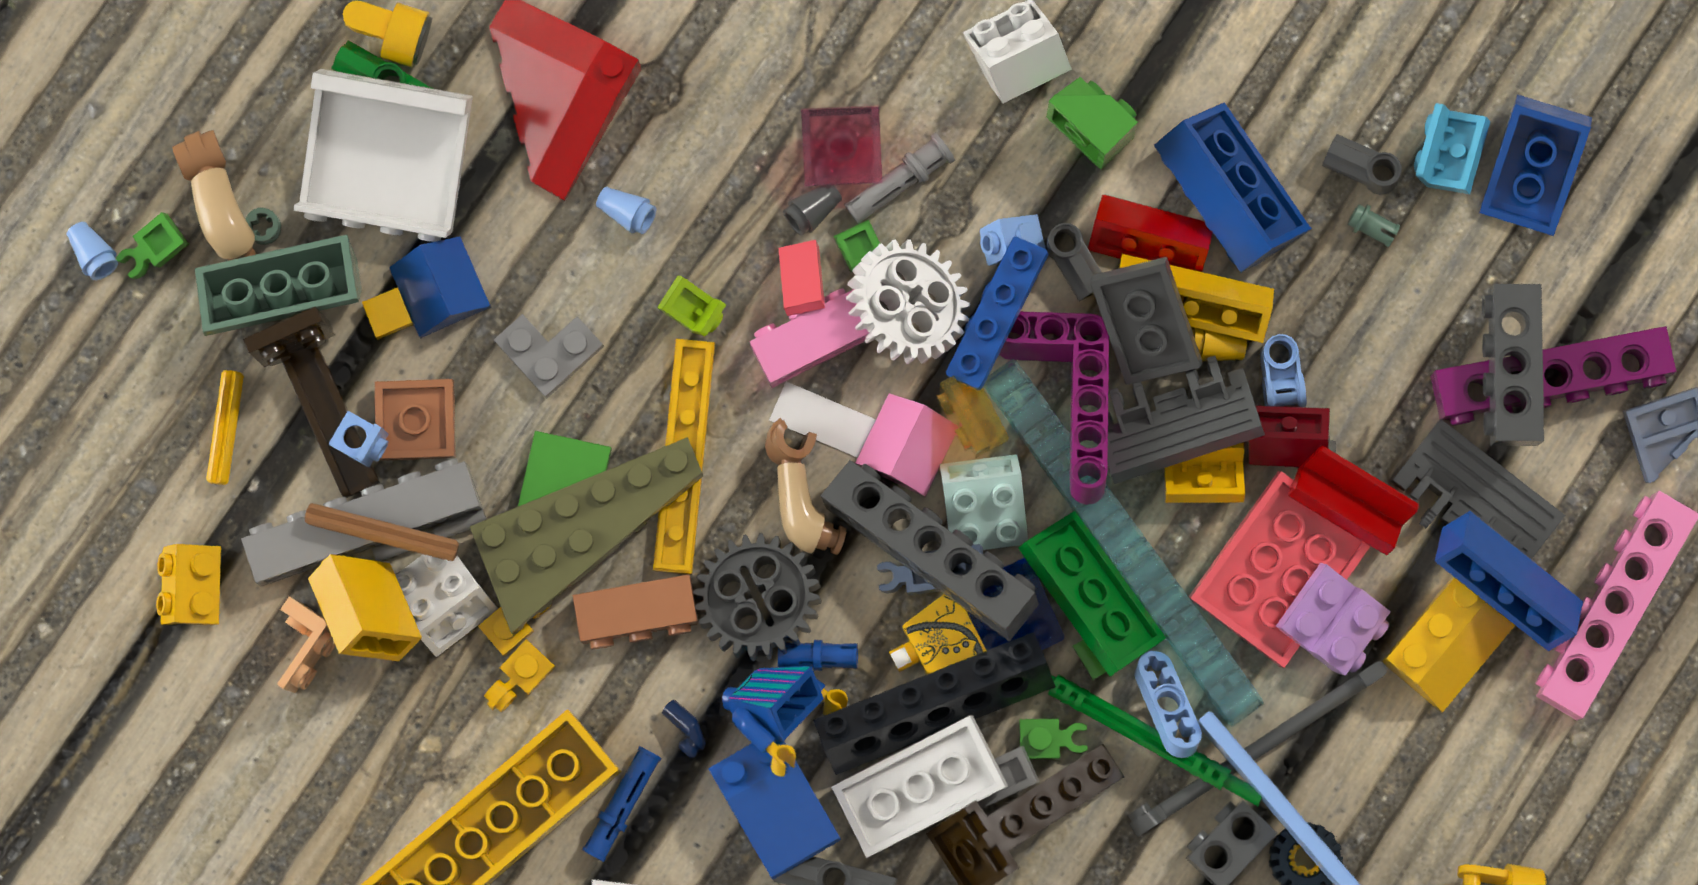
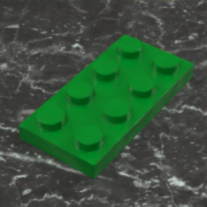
(1092, 593)

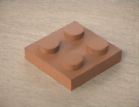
(417, 418)

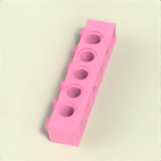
(1675, 525)

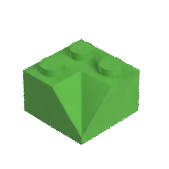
(1092, 120)

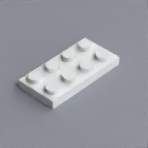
(919, 786)

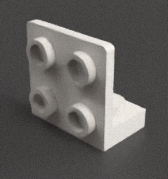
(443, 600)

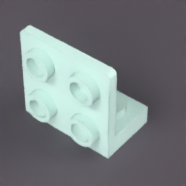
(986, 500)

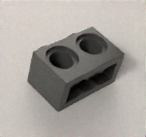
(1237, 852)

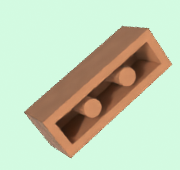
(636, 611)

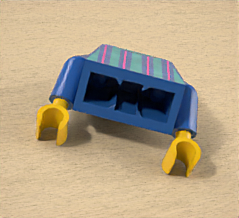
(774, 705)

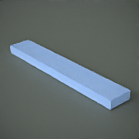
(1275, 801)

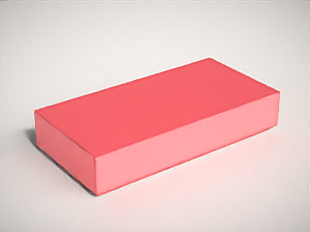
(801, 277)

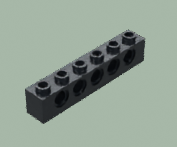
(934, 703)

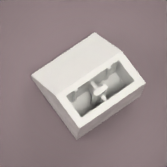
(1017, 50)

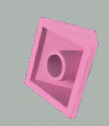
(907, 443)

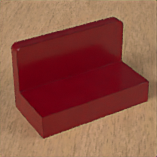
(1289, 436)

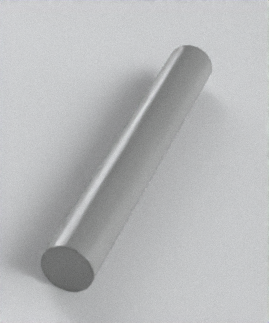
(444, 529)

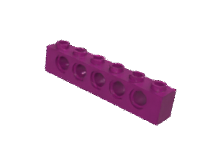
(1649, 347)

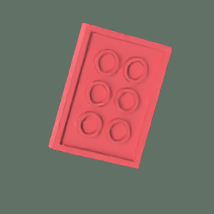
(1269, 565)

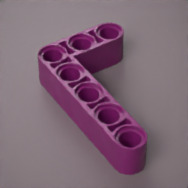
(1084, 389)

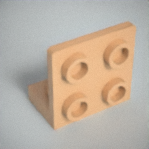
(319, 643)

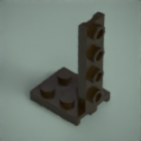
(297, 345)
(979, 845)

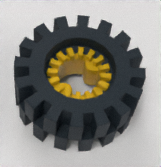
(1283, 854)

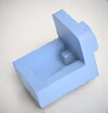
(998, 235)

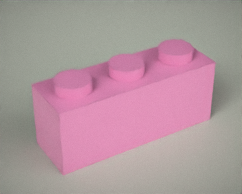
(807, 339)

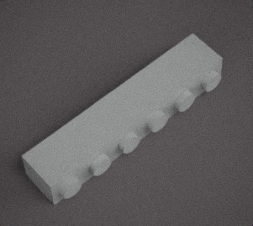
(413, 503)

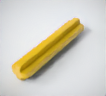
(224, 427)

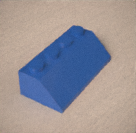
(1231, 186)

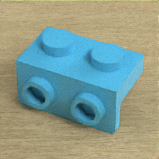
(1451, 149)

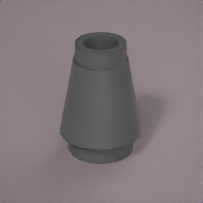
(811, 208)

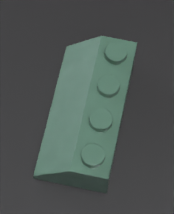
(277, 284)

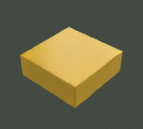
(387, 313)

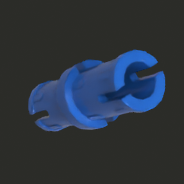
(819, 655)

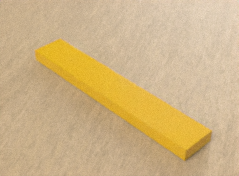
(686, 419)

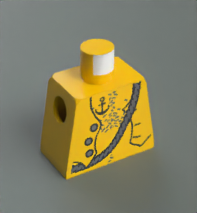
(938, 637)

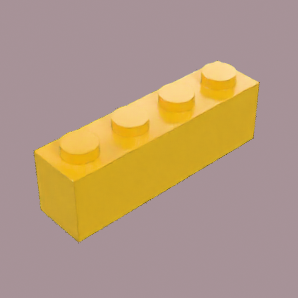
(1220, 302)

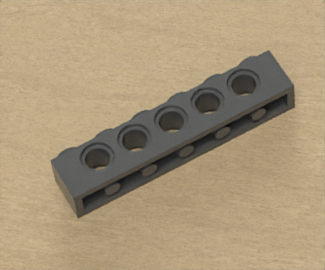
(1002, 613)

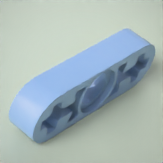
(1166, 720)

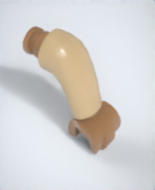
(214, 200)
(799, 517)

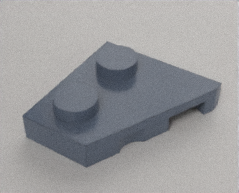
(1662, 430)

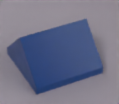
(439, 285)

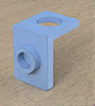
(373, 446)

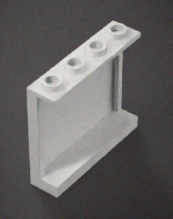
(384, 155)

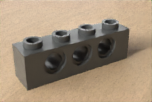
(1524, 305)

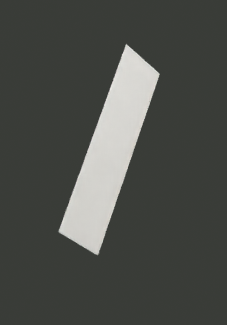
(831, 421)

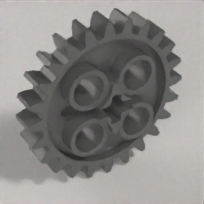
(788, 581)

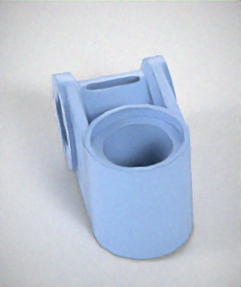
(1282, 376)

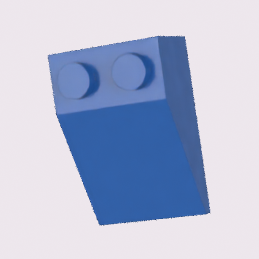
(1536, 165)
(774, 811)

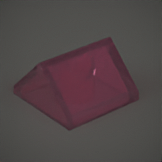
(841, 145)

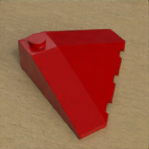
(561, 88)

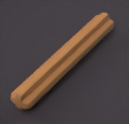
(381, 532)

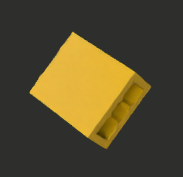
(364, 608)

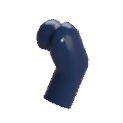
(687, 725)

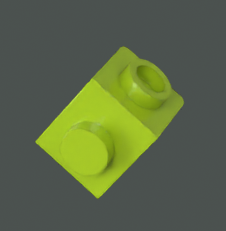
(692, 307)

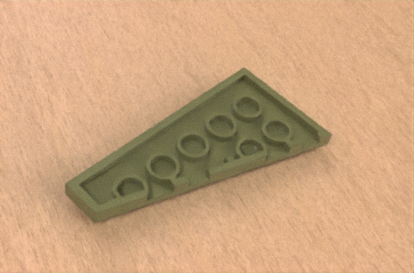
(564, 535)

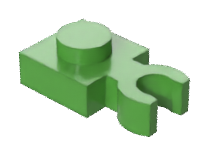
(156, 244)
(1043, 738)

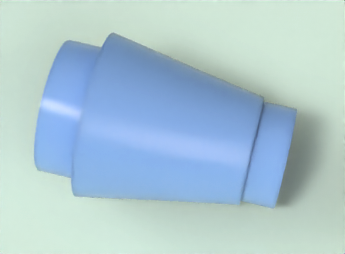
(628, 210)
(92, 252)

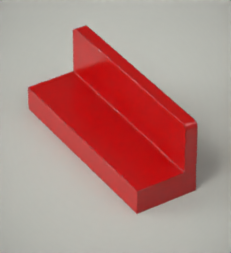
(1149, 234)
(1352, 499)

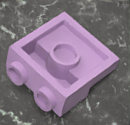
(1334, 620)

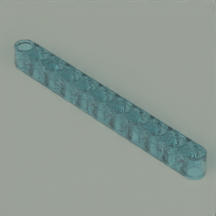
(1126, 548)

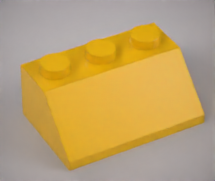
(1448, 644)

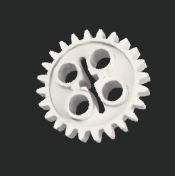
(908, 301)

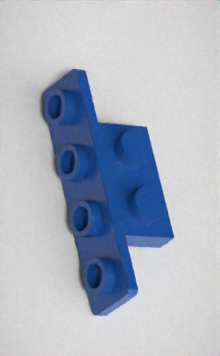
(996, 313)

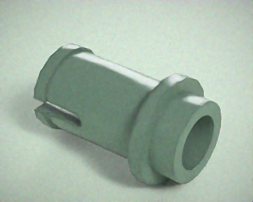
(1371, 223)

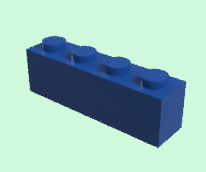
(1509, 581)

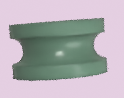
(272, 233)

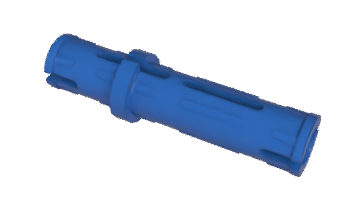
(621, 804)

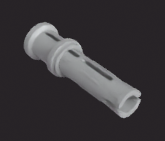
(913, 169)

